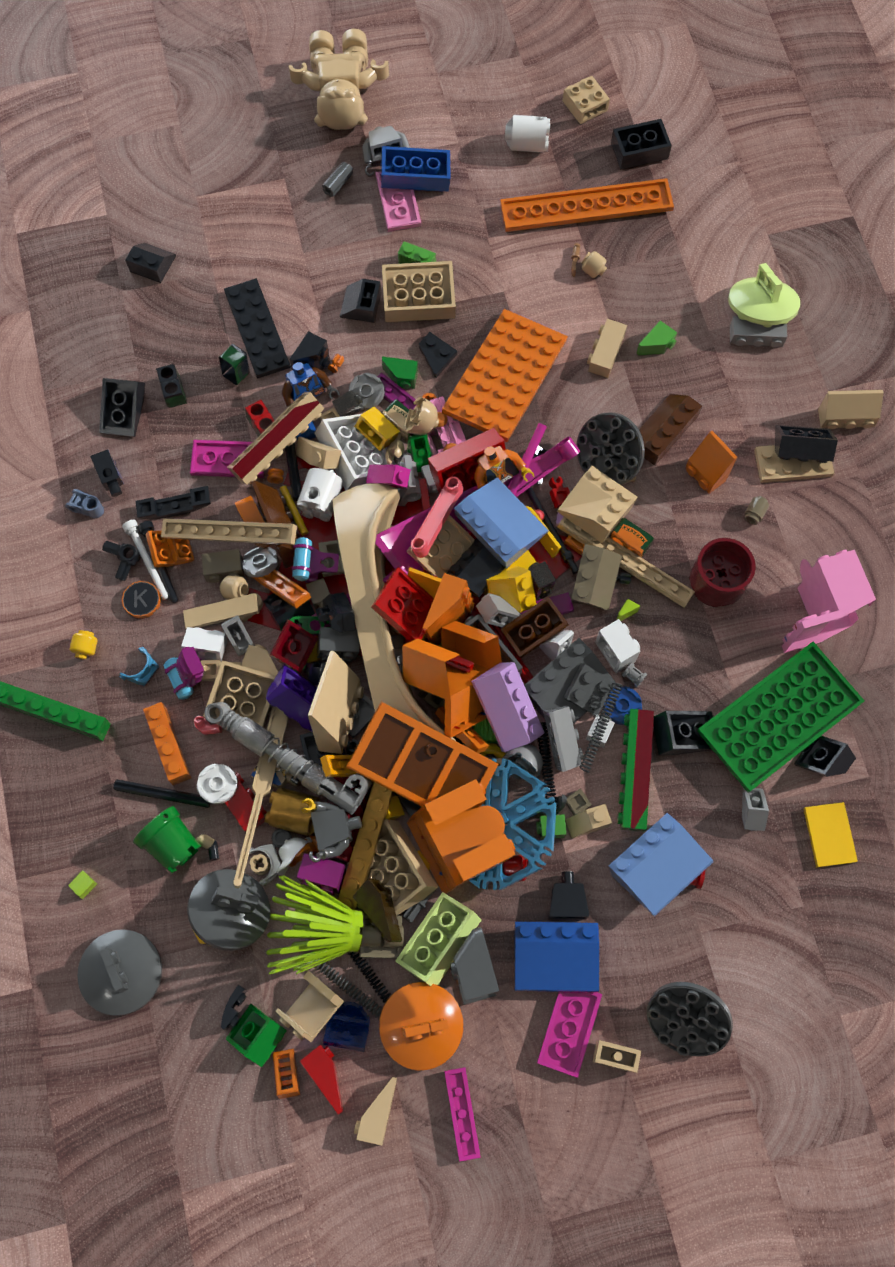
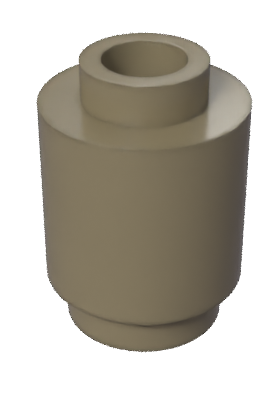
(756, 510)

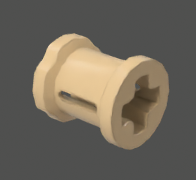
(260, 858)

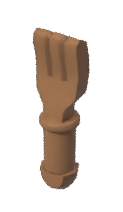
(575, 257)

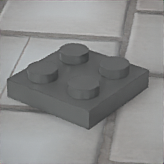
(588, 689)

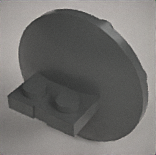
(611, 446)
(228, 915)
(119, 972)
(689, 1019)

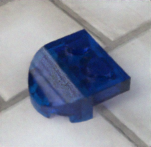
(348, 1027)

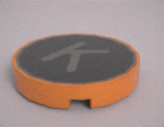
(141, 599)

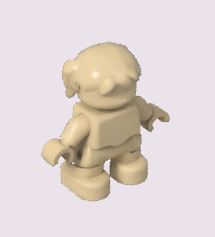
(339, 78)

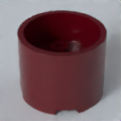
(723, 558)

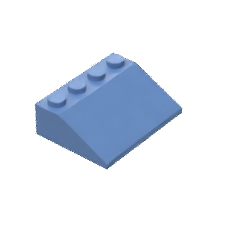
(500, 521)
(660, 864)

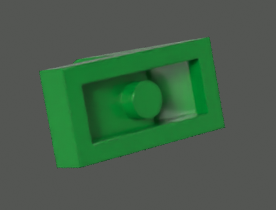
(419, 449)

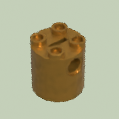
(287, 811)

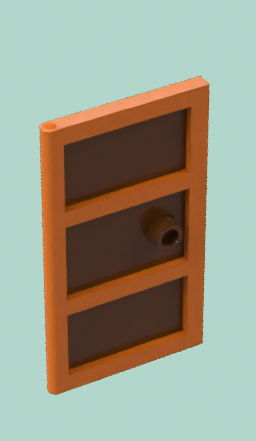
(416, 758)

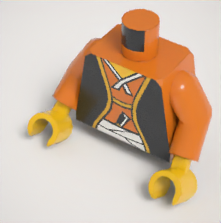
(499, 464)

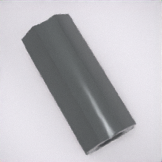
(337, 179)

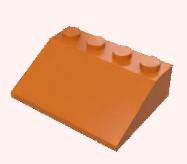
(450, 604)

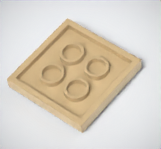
(446, 548)

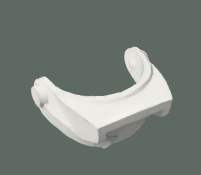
(275, 862)

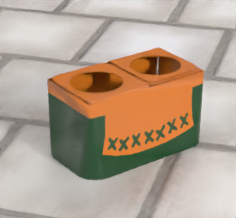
(632, 537)

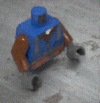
(305, 379)

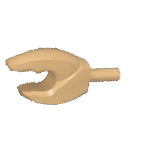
(395, 449)

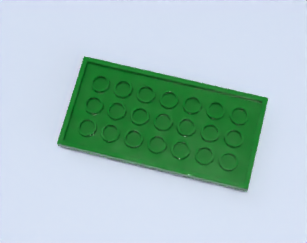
(780, 716)

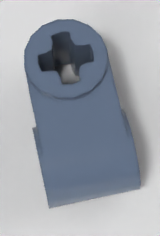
(82, 503)

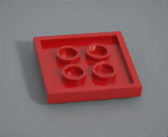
(404, 605)

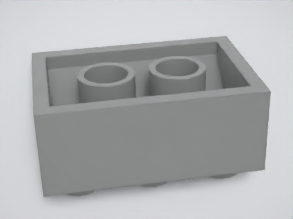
(563, 738)

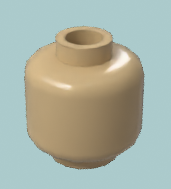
(594, 264)
(233, 587)

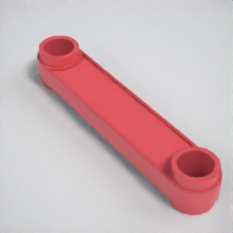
(436, 517)

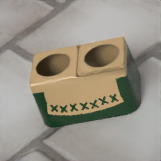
(397, 414)

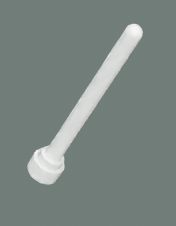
(131, 528)

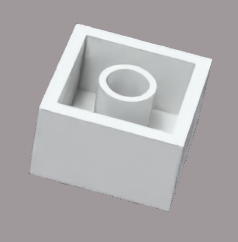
(617, 645)

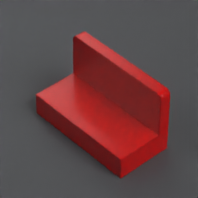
(422, 504)

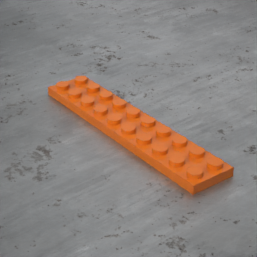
(586, 205)

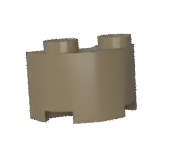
(331, 547)

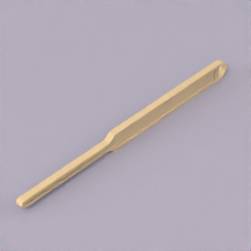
(261, 787)

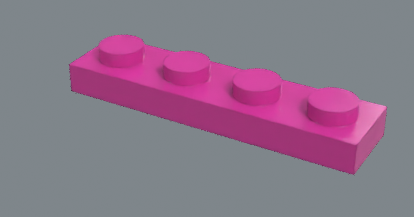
(462, 1114)

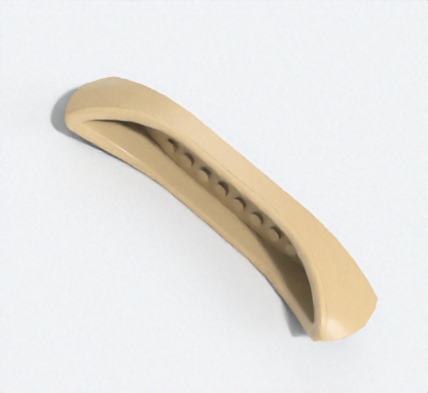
(358, 519)

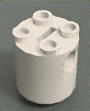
(528, 133)
(317, 493)

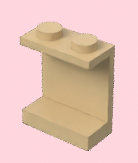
(311, 1009)

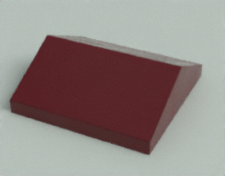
(293, 646)

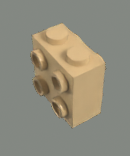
(586, 99)

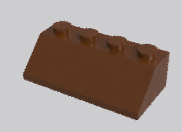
(668, 425)

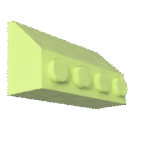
(438, 940)

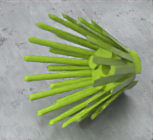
(326, 919)

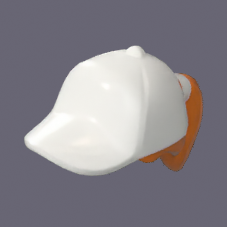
(293, 851)

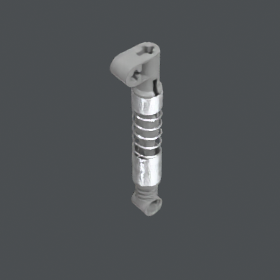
(312, 775)

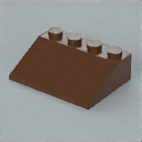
(274, 512)

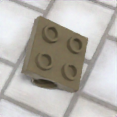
(373, 943)

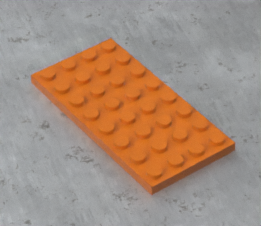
(505, 374)

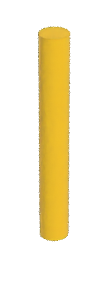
(294, 511)

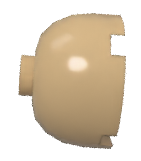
(422, 418)

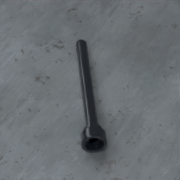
(147, 526)

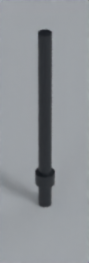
(566, 556)

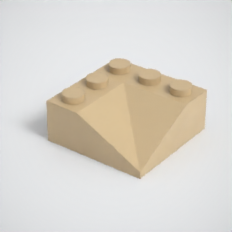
(597, 504)
(243, 691)

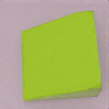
(628, 609)
(82, 884)

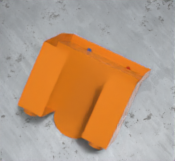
(426, 670)
(460, 836)

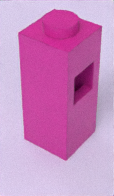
(389, 475)

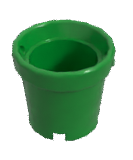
(168, 840)

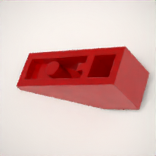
(323, 1072)

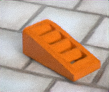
(290, 1092)

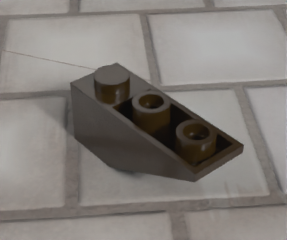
(378, 905)

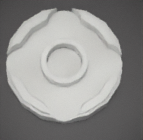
(217, 783)

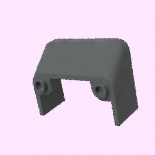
(474, 969)

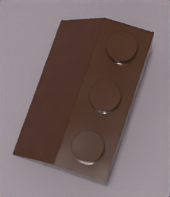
(534, 627)

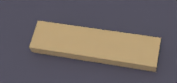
(221, 611)

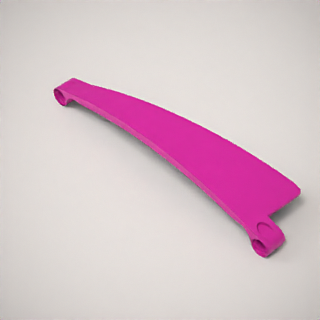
(397, 539)

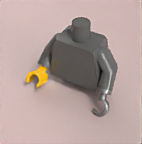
(331, 828)

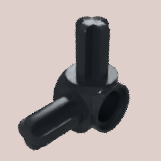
(121, 551)

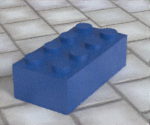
(415, 168)

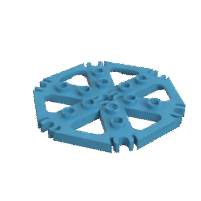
(513, 814)

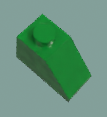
(401, 371)

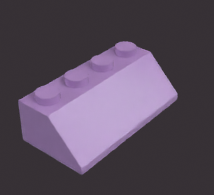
(508, 706)

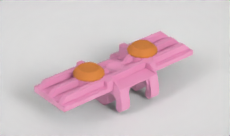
(447, 429)

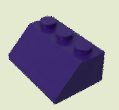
(292, 695)

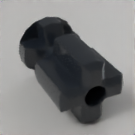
(624, 578)

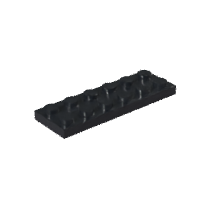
(257, 328)

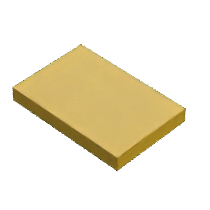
(830, 835)

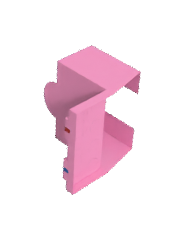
(831, 596)

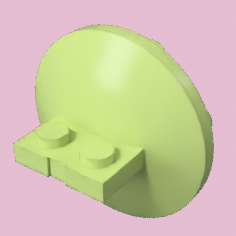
(764, 299)

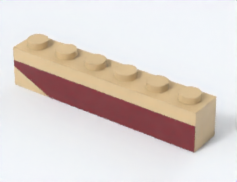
(276, 438)

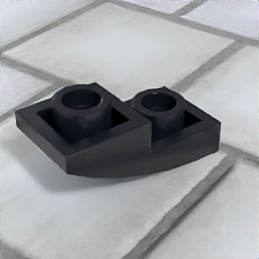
(230, 1014)

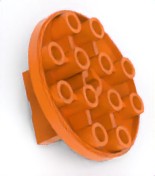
(421, 1026)

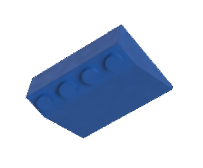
(556, 956)

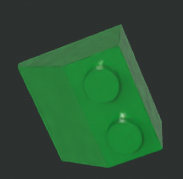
(256, 1035)

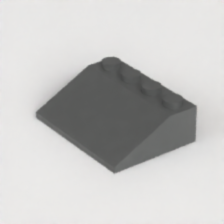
(552, 682)

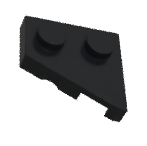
(437, 353)

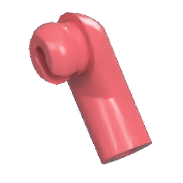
(205, 727)

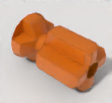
(336, 362)

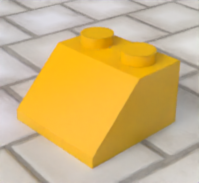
(514, 587)

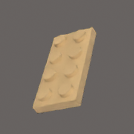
(774, 469)

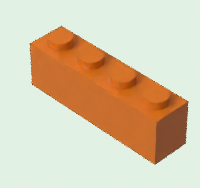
(167, 743)

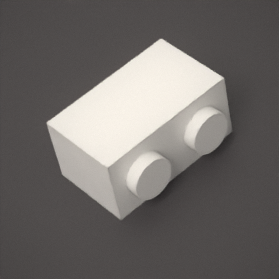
(207, 643)

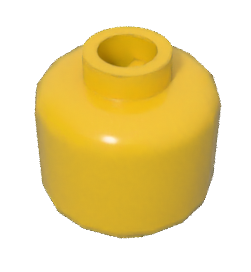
(83, 644)

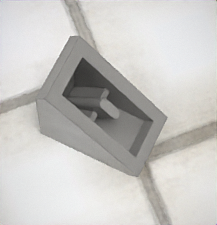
(237, 635)

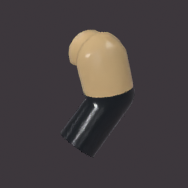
(210, 844)

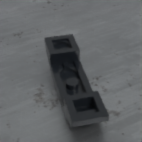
(173, 506)

